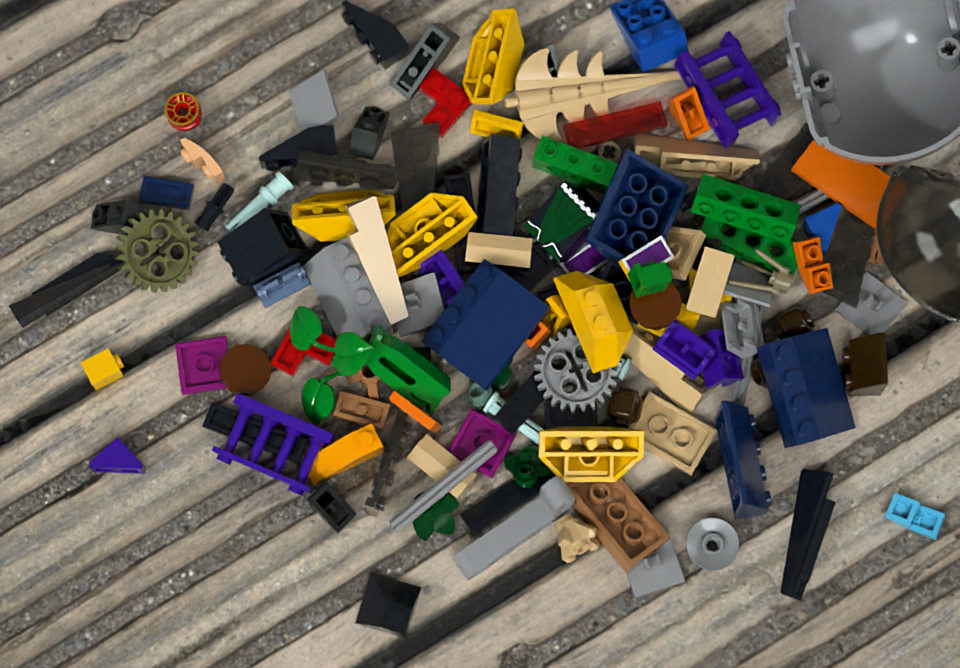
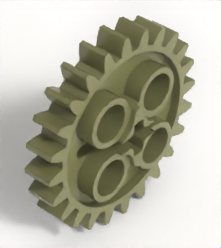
(143, 232)

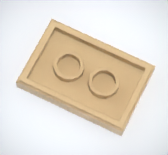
(673, 433)

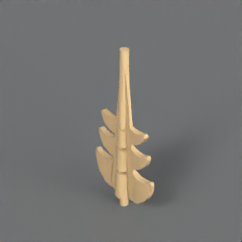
(543, 96)

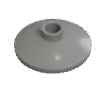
(719, 532)

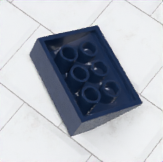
(635, 207)
(485, 324)
(805, 387)
(741, 460)

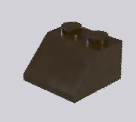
(866, 365)

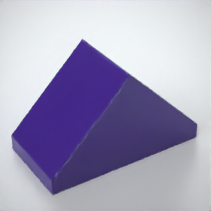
(116, 459)

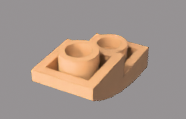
(199, 157)

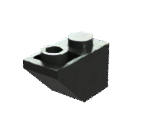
(368, 132)
(113, 215)

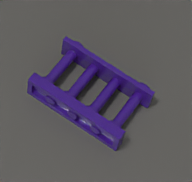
(715, 108)
(270, 419)

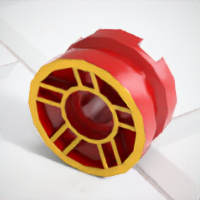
(189, 103)

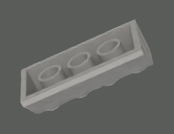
(345, 290)

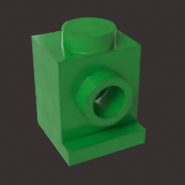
(649, 278)

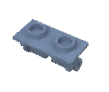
(282, 285)

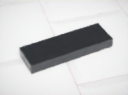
(520, 405)

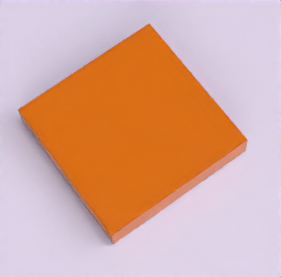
(415, 412)

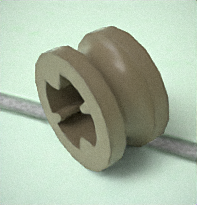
(611, 146)

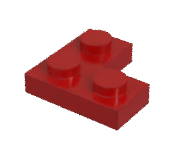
(450, 101)
(289, 358)

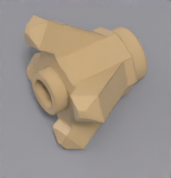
(575, 537)

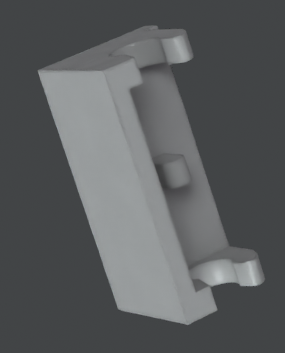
(742, 327)

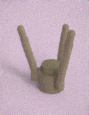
(779, 279)

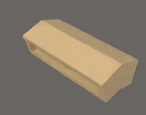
(499, 249)
(710, 282)
(438, 462)

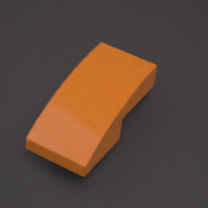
(810, 261)

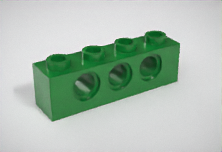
(573, 165)
(746, 208)
(737, 246)

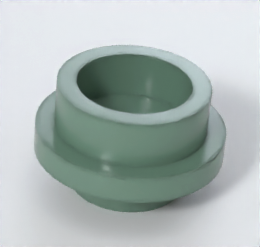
(478, 395)

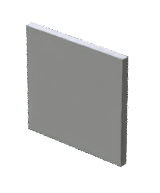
(314, 102)
(744, 273)
(422, 303)
(875, 307)
(656, 571)

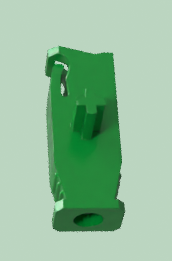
(401, 365)

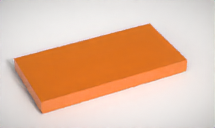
(848, 183)

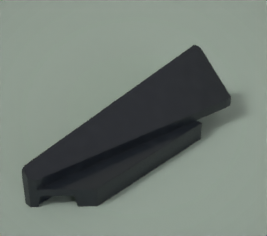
(66, 288)
(807, 531)

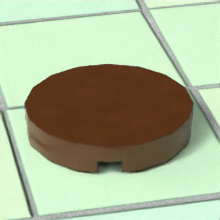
(656, 309)
(245, 369)

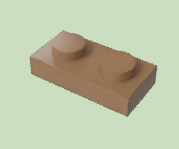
(361, 410)

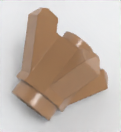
(368, 379)

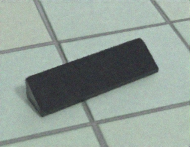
(501, 504)

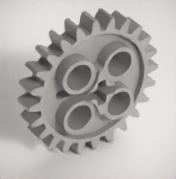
(555, 380)

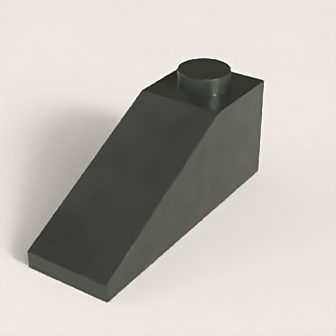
(424, 58)

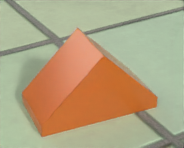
(688, 113)

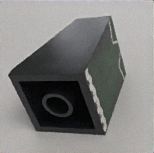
(563, 222)

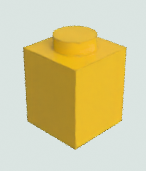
(103, 368)

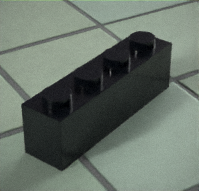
(498, 185)

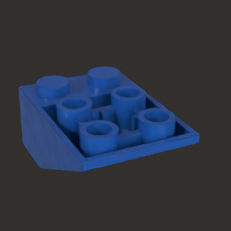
(649, 31)

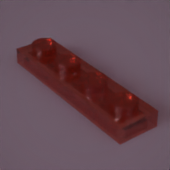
(615, 125)

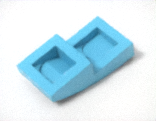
(914, 516)

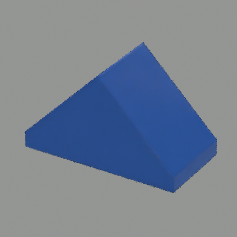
(822, 225)

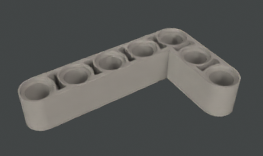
(553, 503)

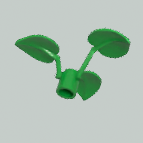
(350, 357)

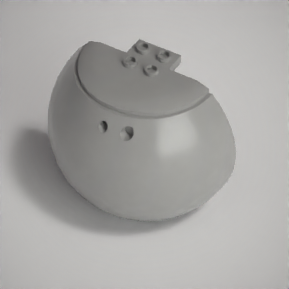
(877, 75)

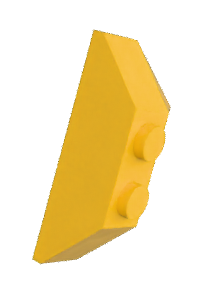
(494, 58)
(327, 217)
(427, 228)
(596, 318)
(590, 452)

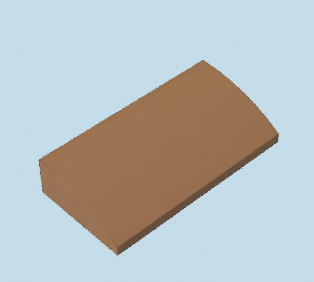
(621, 524)

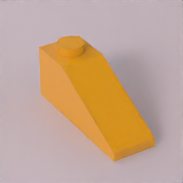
(346, 454)

